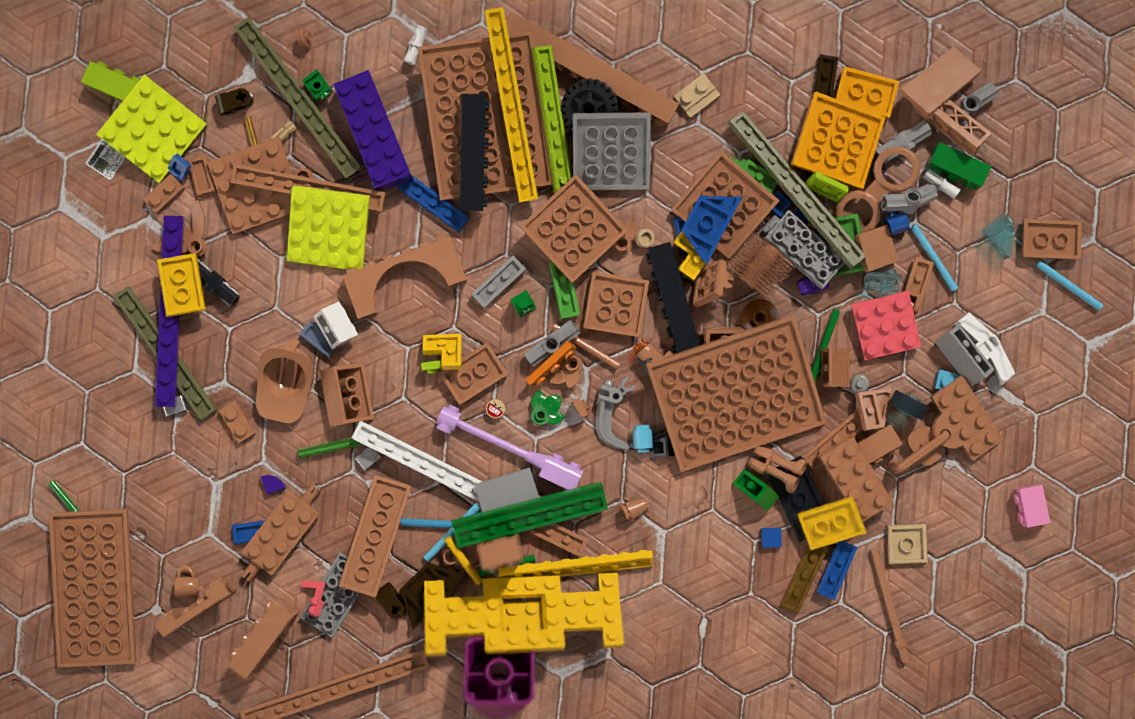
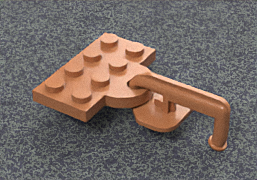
(964, 425)

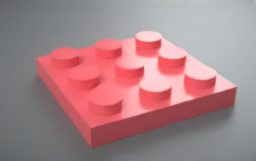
(886, 325)

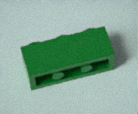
(958, 166)

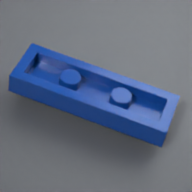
(836, 569)

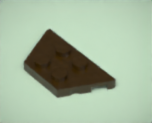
(414, 593)

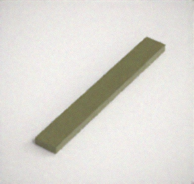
(149, 331)

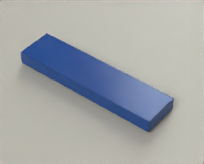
(431, 201)

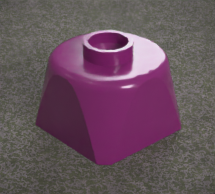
(495, 698)

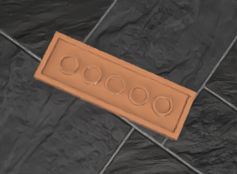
(375, 536)

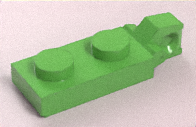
(758, 173)

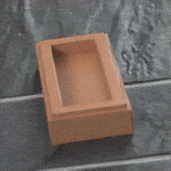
(202, 176)

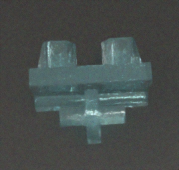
(883, 282)

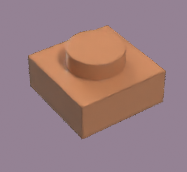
(581, 407)

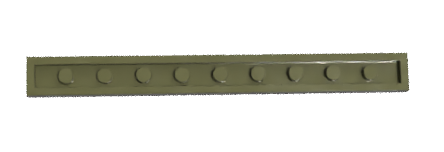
(297, 98)
(797, 190)

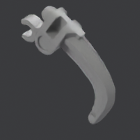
(605, 403)

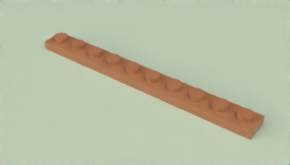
(339, 687)

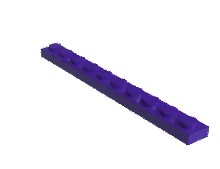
(169, 326)

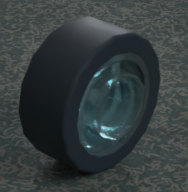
(908, 404)

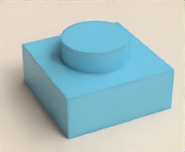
(944, 378)

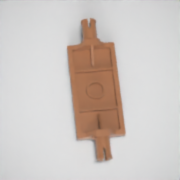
(280, 532)

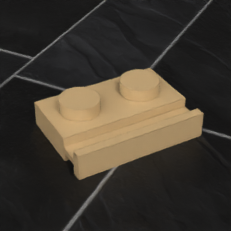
(696, 96)

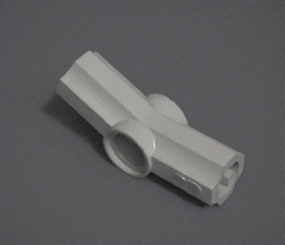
(978, 98)
(909, 201)

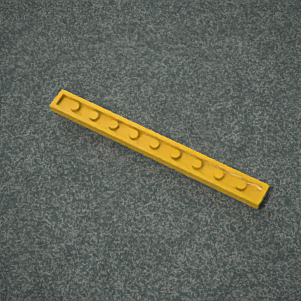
(511, 104)

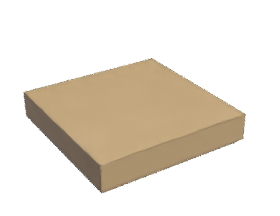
(906, 544)

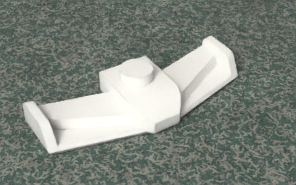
(989, 346)

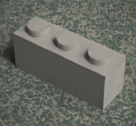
(964, 355)

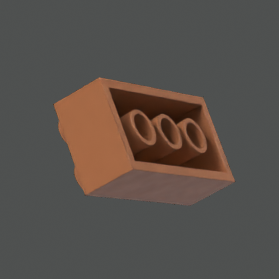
(854, 477)
(501, 551)
(263, 638)

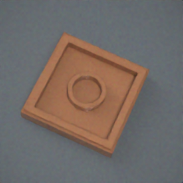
(877, 247)

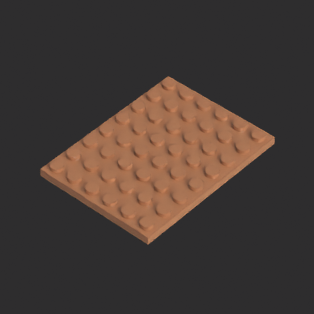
(470, 69)
(736, 393)

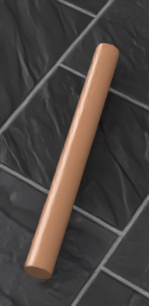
(592, 350)

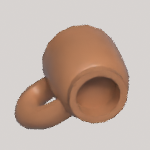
(186, 586)

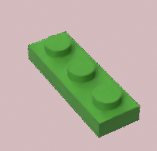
(564, 294)

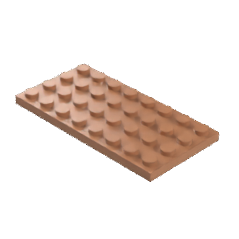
(92, 588)

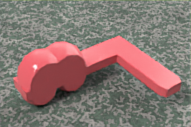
(316, 602)

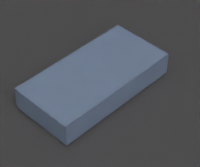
(315, 337)

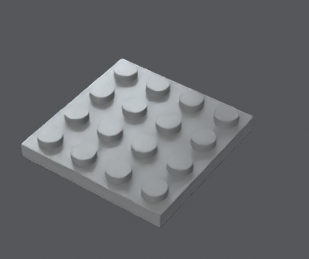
(612, 150)

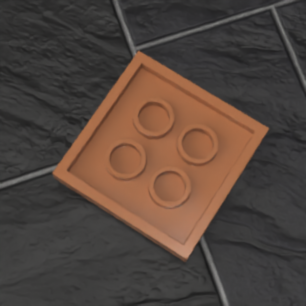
(616, 304)

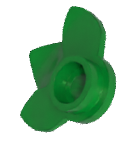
(548, 407)

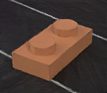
(164, 193)
(237, 421)

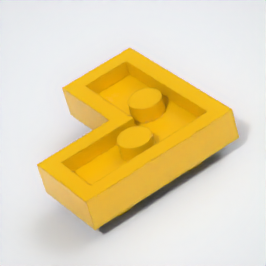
(693, 263)
(446, 344)

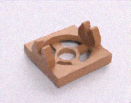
(702, 289)

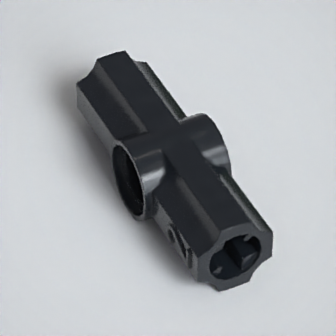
(217, 285)

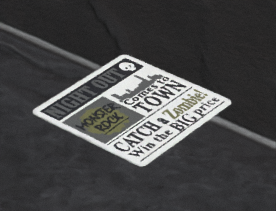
(105, 160)

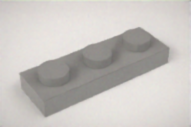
(498, 281)

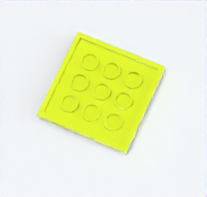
(151, 128)
(327, 227)

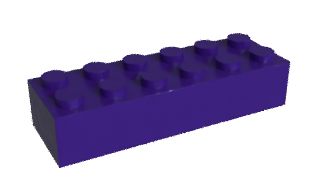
(373, 131)

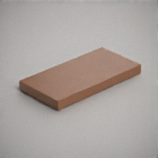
(940, 81)

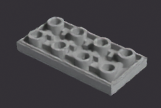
(804, 249)
(336, 600)

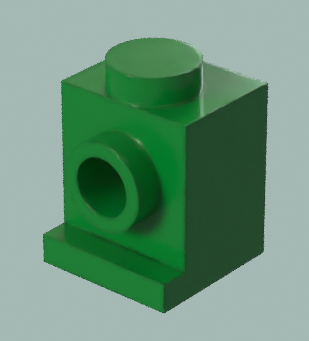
(313, 79)
(523, 303)

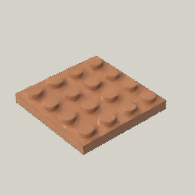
(728, 179)
(246, 205)
(573, 228)

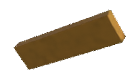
(803, 578)

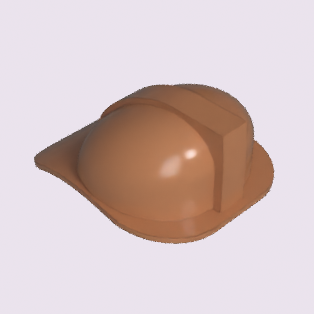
(283, 382)

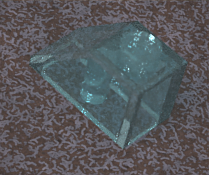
(1001, 235)

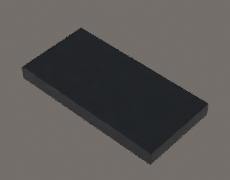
(804, 497)

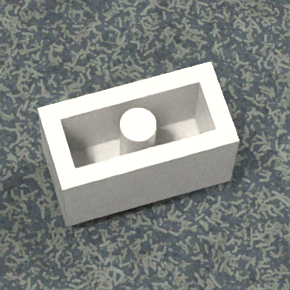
(335, 325)

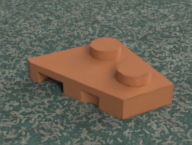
(873, 408)

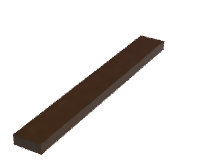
(825, 85)

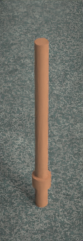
(899, 641)

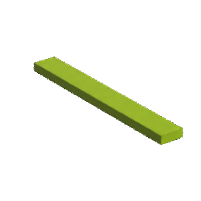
(552, 116)

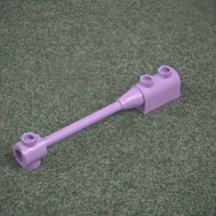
(551, 466)

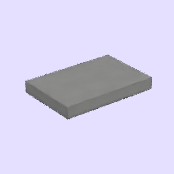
(506, 490)

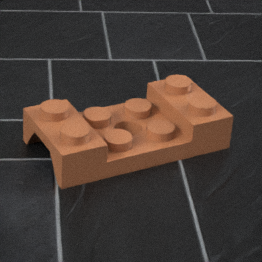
(216, 592)

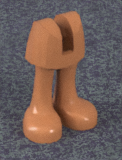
(789, 480)

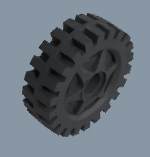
(586, 92)

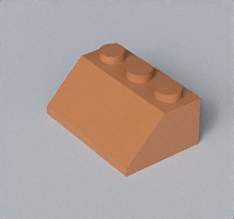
(346, 394)

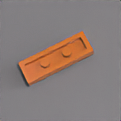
(551, 364)

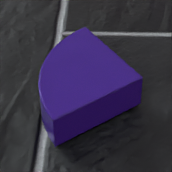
(272, 483)

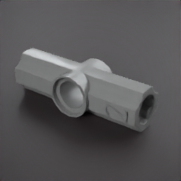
(906, 139)
(542, 350)

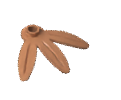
(192, 240)

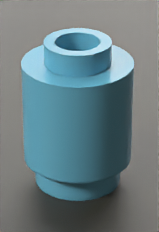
(642, 438)

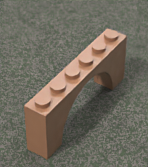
(364, 283)

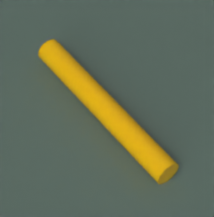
(463, 560)

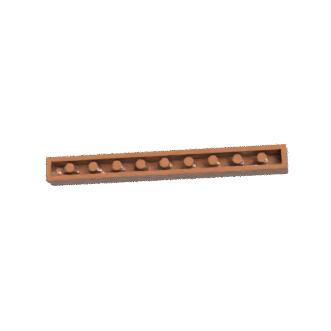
(584, 66)

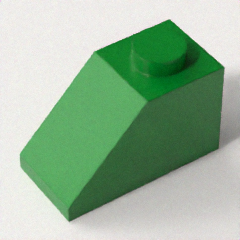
(755, 489)

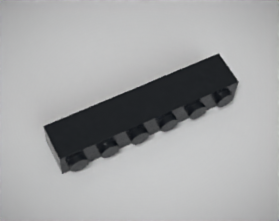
(473, 152)
(673, 297)

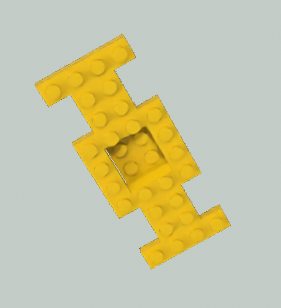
(522, 624)

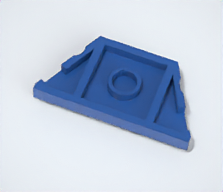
(708, 222)

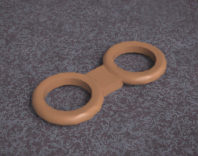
(881, 186)

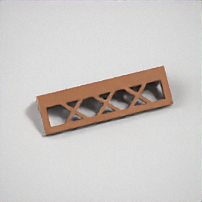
(954, 131)

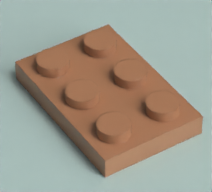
(1051, 239)
(478, 372)

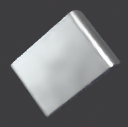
(180, 407)
(367, 458)

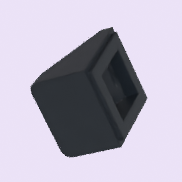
(661, 448)

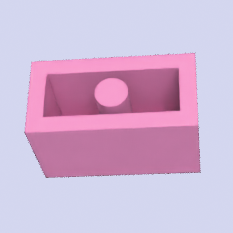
(1031, 505)

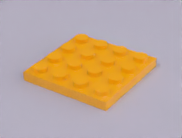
(838, 140)

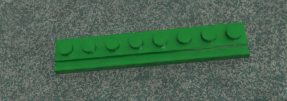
(529, 514)

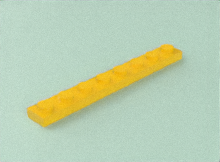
(581, 566)

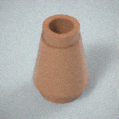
(633, 509)

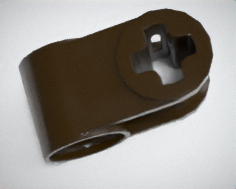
(230, 101)
(388, 597)

